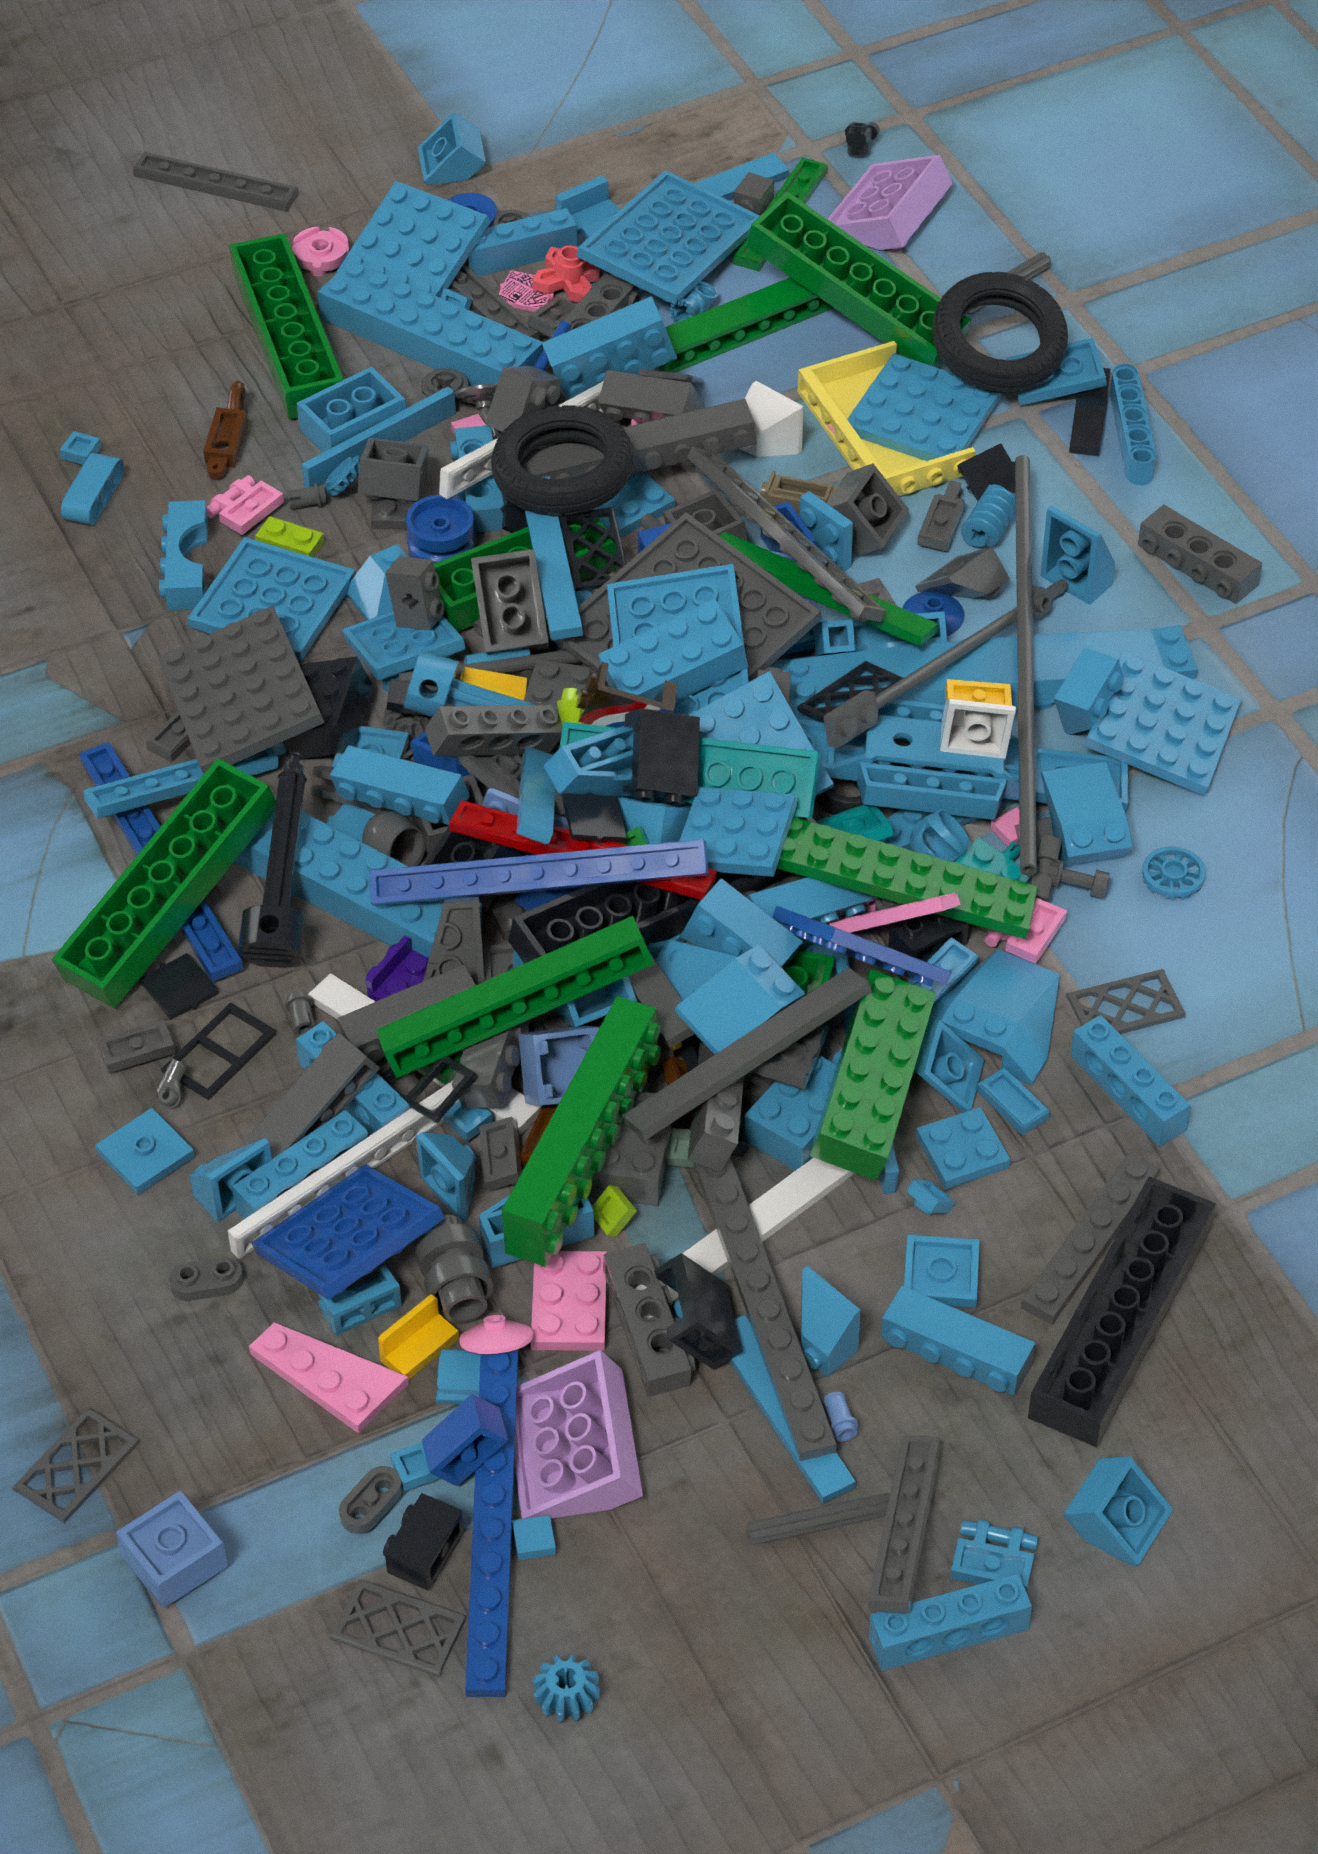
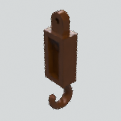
(229, 428)

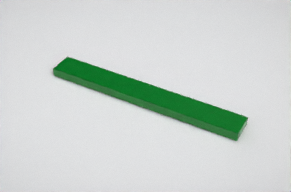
(895, 621)

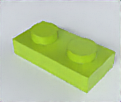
(290, 536)

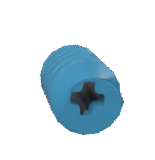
(989, 517)

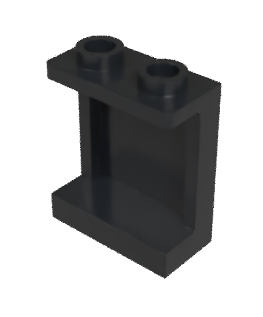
(663, 756)
(708, 1318)

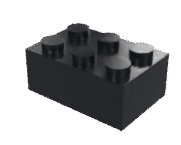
(341, 696)

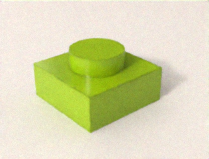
(613, 1210)

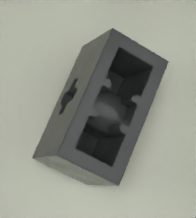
(414, 593)

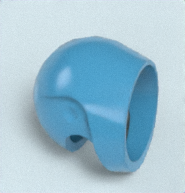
(940, 836)

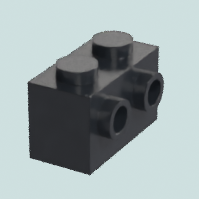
(926, 934)
(423, 1541)

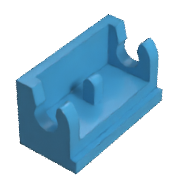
(362, 1302)

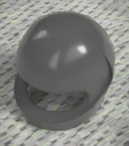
(387, 833)

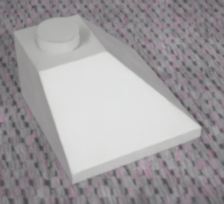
(776, 422)
(976, 728)

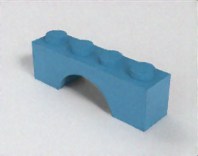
(186, 530)
(854, 635)

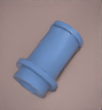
(842, 1423)

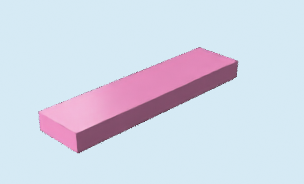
(898, 913)

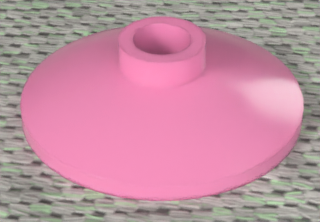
(496, 1336)

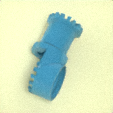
(694, 302)

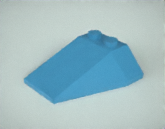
(1004, 1009)

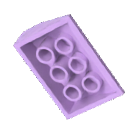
(892, 201)
(575, 1441)

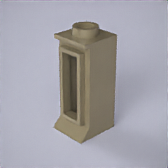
(784, 489)

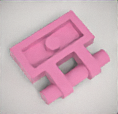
(245, 504)
(1044, 925)

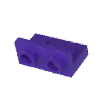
(397, 971)

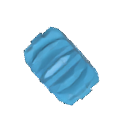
(566, 1701)

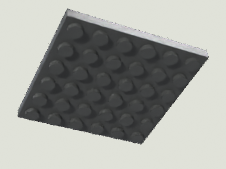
(769, 610)

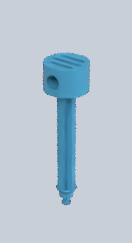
(450, 690)

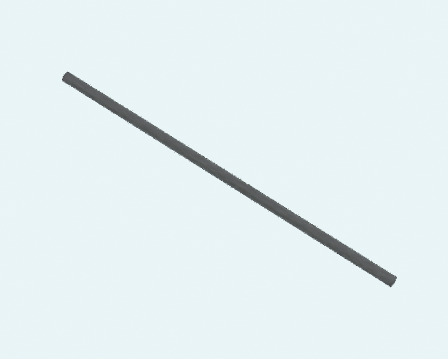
(1025, 668)

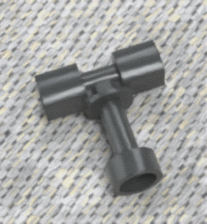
(1051, 871)

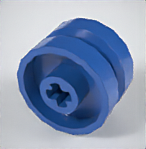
(439, 528)

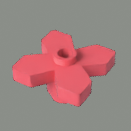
(566, 273)

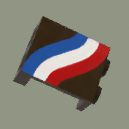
(608, 706)

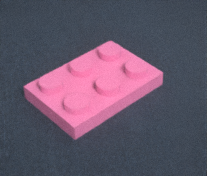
(569, 1302)

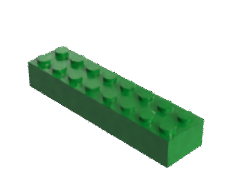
(849, 277)
(284, 319)
(165, 883)
(581, 1132)

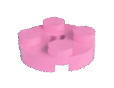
(332, 249)

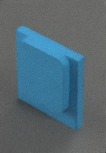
(457, 1376)

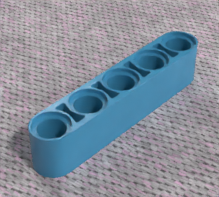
(1132, 424)

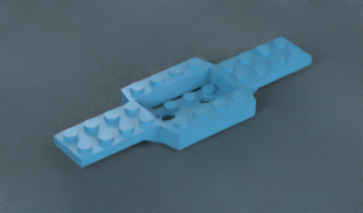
(937, 790)

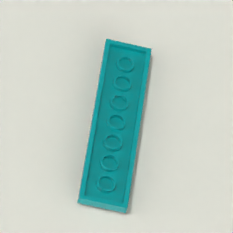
(740, 766)

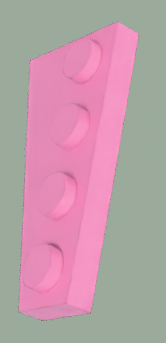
(331, 1377)

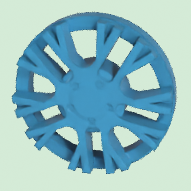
(1173, 872)

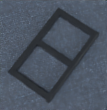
(237, 1062)
(451, 1099)

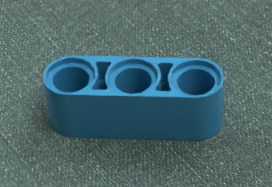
(92, 489)

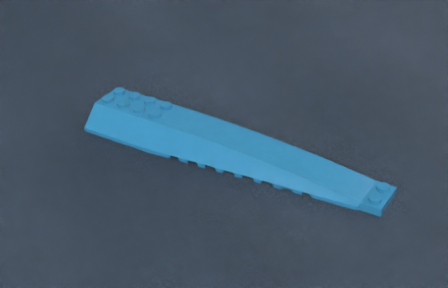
(990, 662)

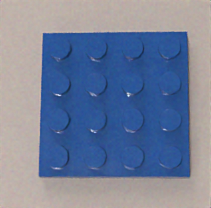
(861, 948)
(347, 1231)

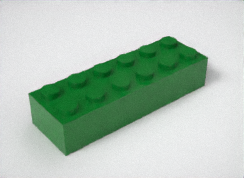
(457, 577)
(873, 1076)

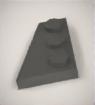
(796, 1061)

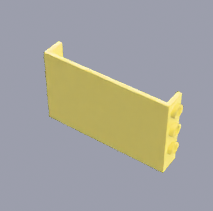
(833, 392)

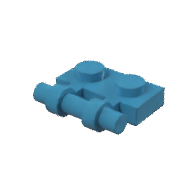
(985, 1562)

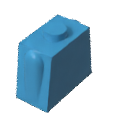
(596, 1003)

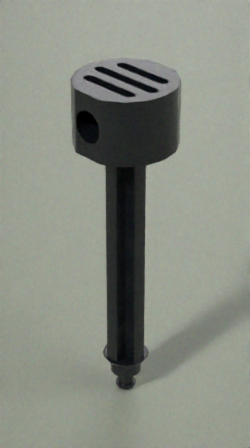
(272, 931)

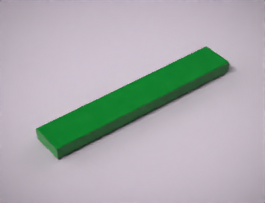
(801, 184)

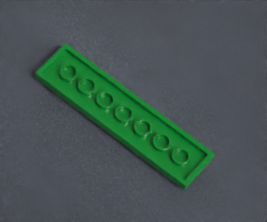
(907, 876)

